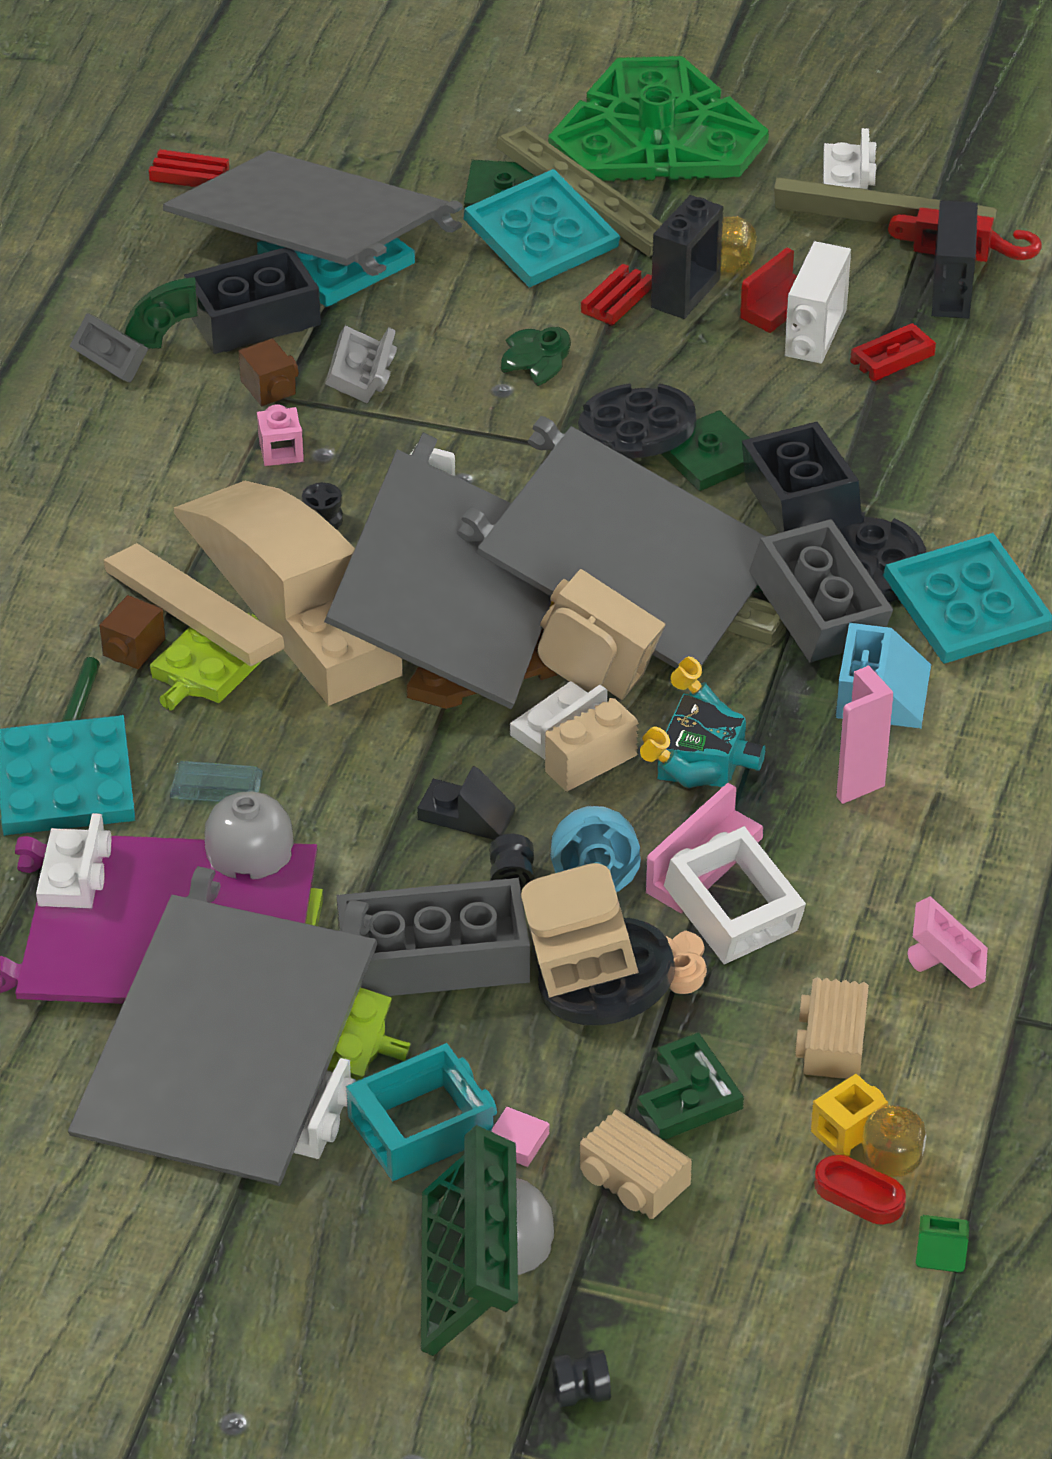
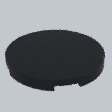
(639, 419)
(882, 543)
(623, 996)

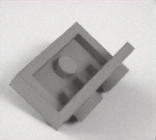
(361, 363)

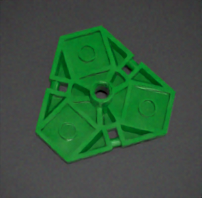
(658, 122)

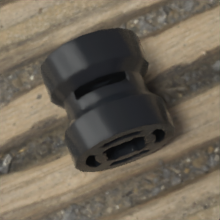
(512, 858)
(570, 1382)

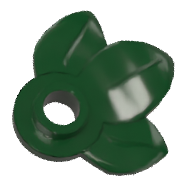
(537, 351)

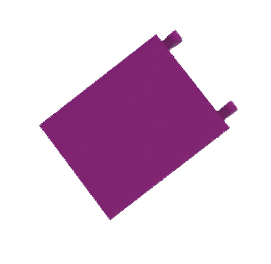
(100, 948)

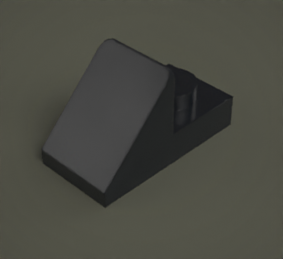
(470, 808)

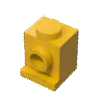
(842, 1113)

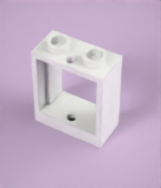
(817, 302)
(747, 932)

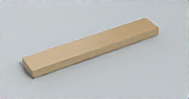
(194, 604)

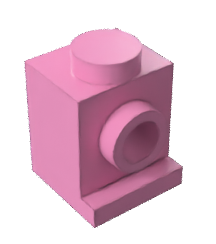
(280, 425)

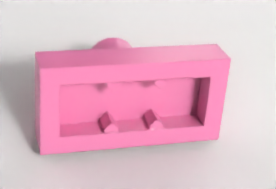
(946, 942)

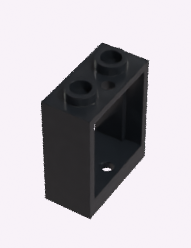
(687, 256)
(954, 259)

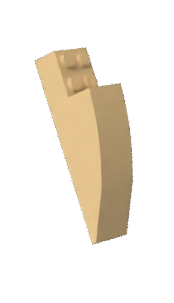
(288, 572)

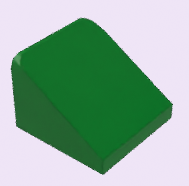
(942, 1243)

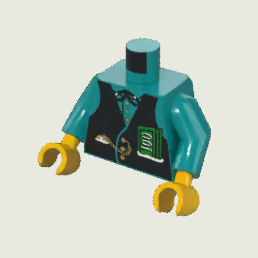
(702, 737)

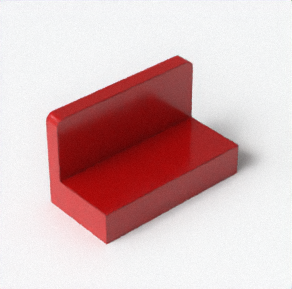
(766, 292)

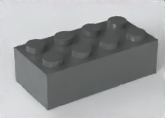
(445, 937)

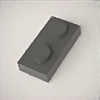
(108, 347)

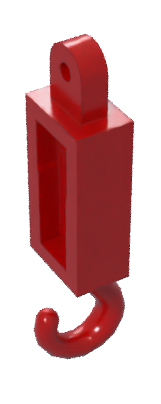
(913, 229)

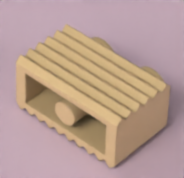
(590, 744)
(834, 1029)
(634, 1164)

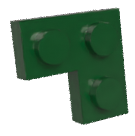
(698, 1089)

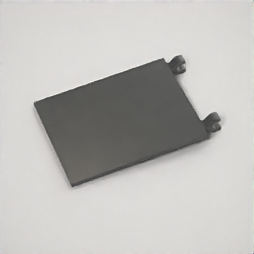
(312, 209)
(629, 532)
(429, 592)
(225, 1035)

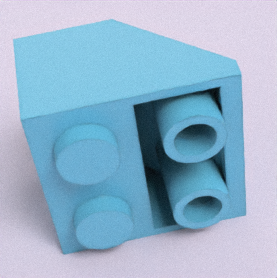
(894, 662)

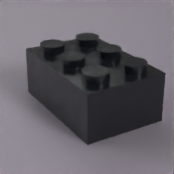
(255, 300)
(801, 478)

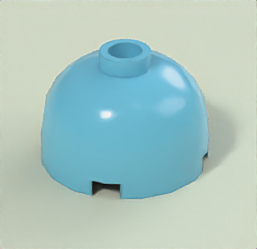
(597, 837)

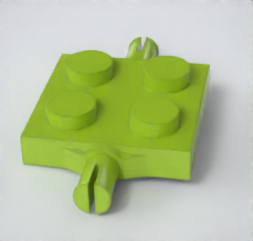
(198, 669)
(364, 1035)

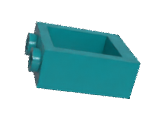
(403, 1082)

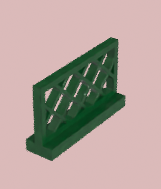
(487, 1245)

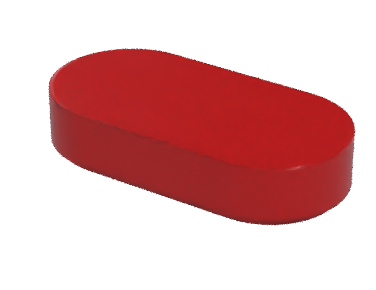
(860, 1189)

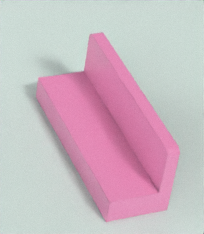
(864, 736)
(710, 819)

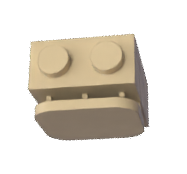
(597, 636)
(578, 929)

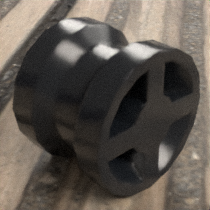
(326, 501)

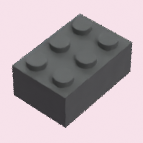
(817, 587)

